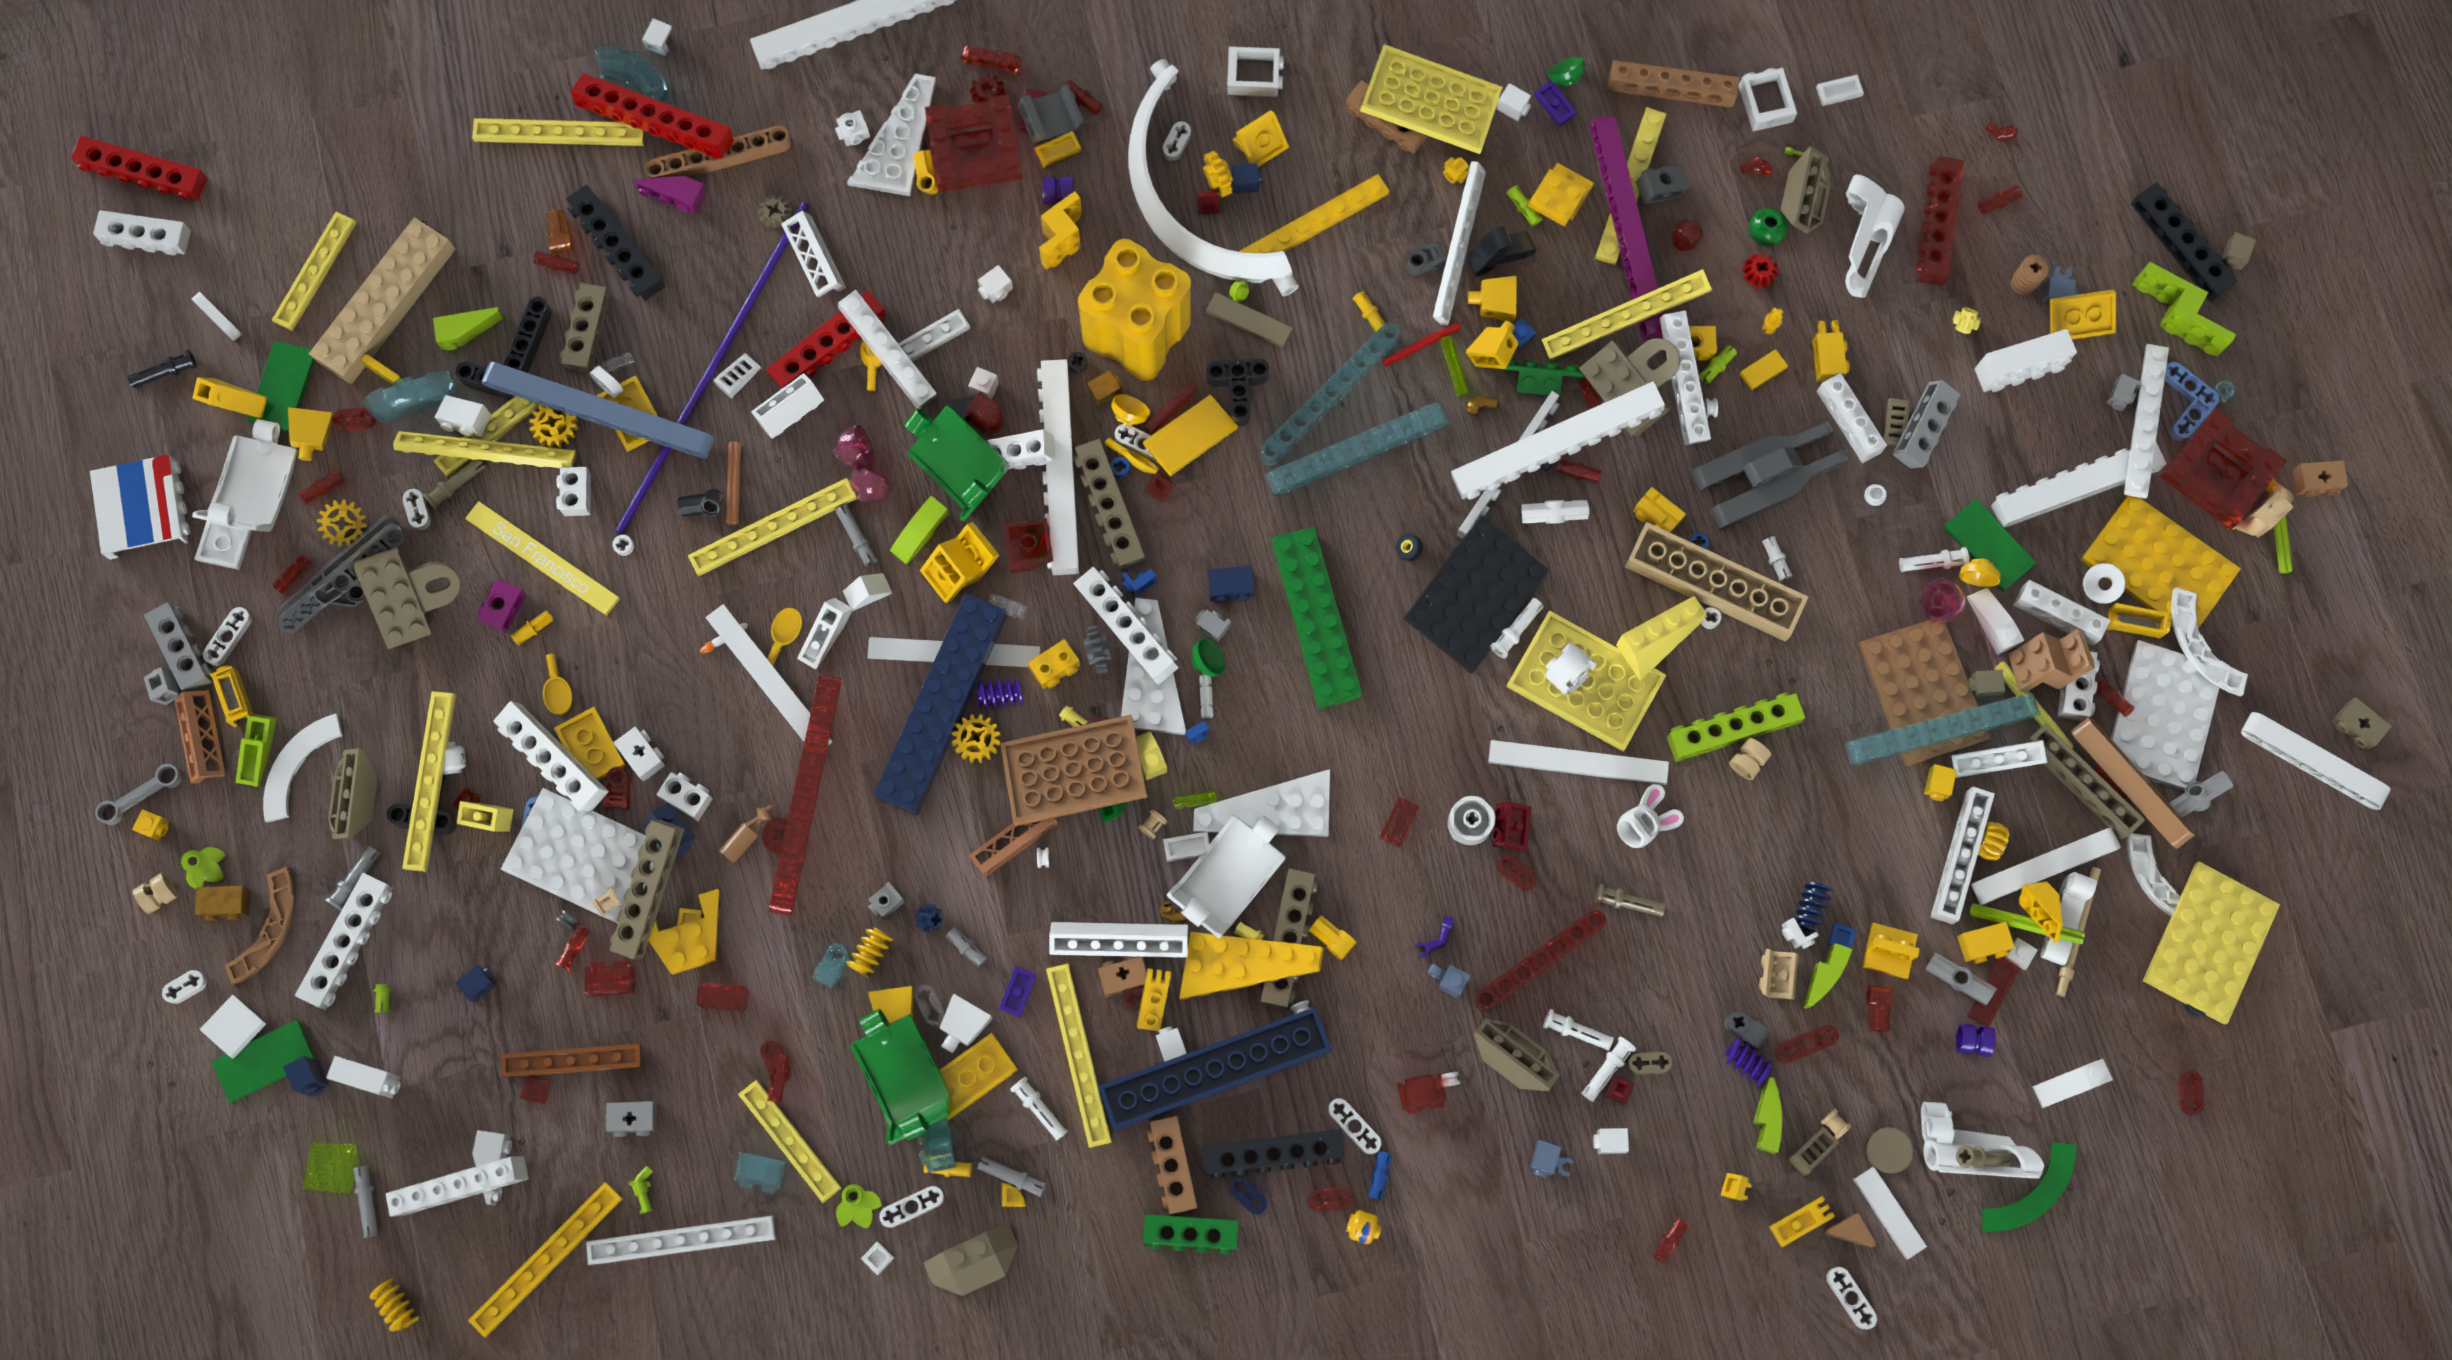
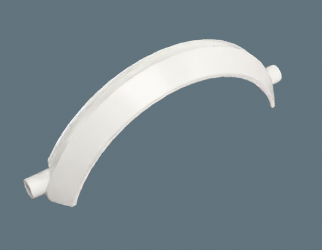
(1187, 246)

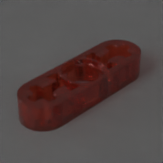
(991, 58)
(1819, 1032)

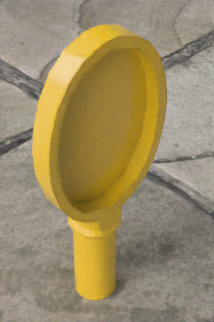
(872, 363)
(1134, 458)
(784, 631)
(556, 691)

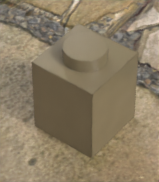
(2238, 251)
(1987, 683)

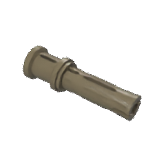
(445, 489)
(1617, 901)
(1978, 1157)

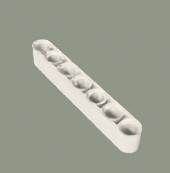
(2315, 761)
(2046, 865)

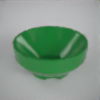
(1567, 71)
(1768, 235)
(1207, 658)

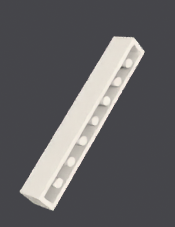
(2067, 487)

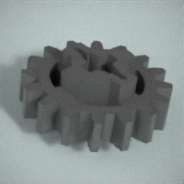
(1097, 649)

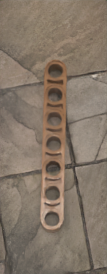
(731, 158)
(2133, 782)

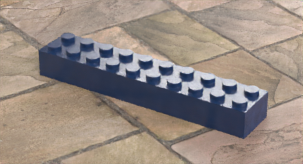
(940, 704)
(1214, 1069)

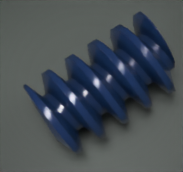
(1811, 905)

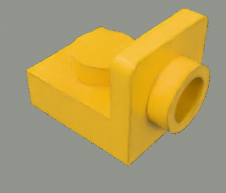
(151, 825)

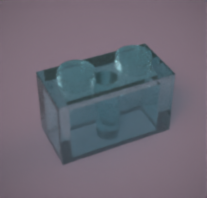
(937, 1147)
(760, 1171)

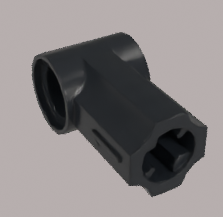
(700, 503)

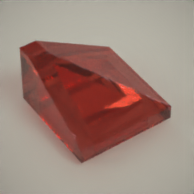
(1159, 487)
(468, 796)
(535, 1090)

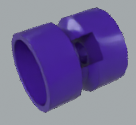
(1057, 190)
(1975, 1040)

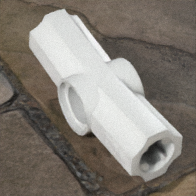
(1555, 511)

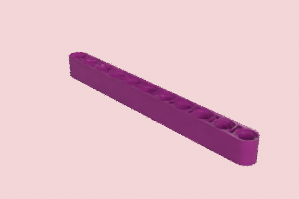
(1625, 216)

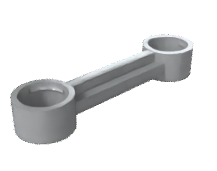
(138, 794)

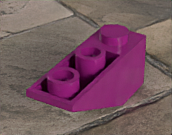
(676, 190)

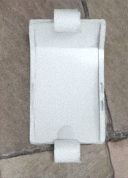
(252, 480)
(1228, 874)

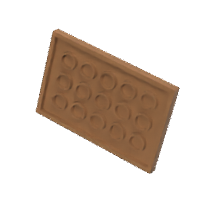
(1920, 680)
(1073, 770)

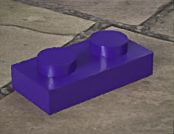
(1555, 103)
(1017, 991)

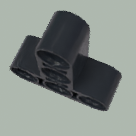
(1500, 248)
(1236, 383)
(407, 809)

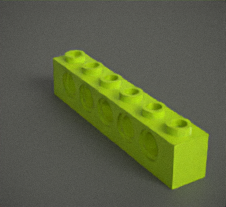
(1683, 748)

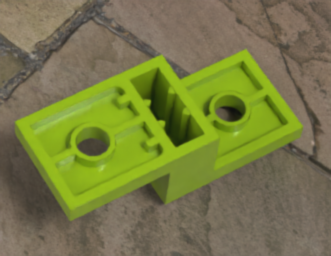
(2182, 314)

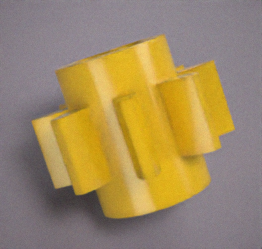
(1456, 170)

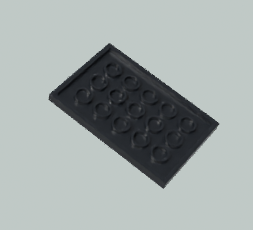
(1475, 594)

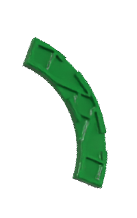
(2040, 1198)

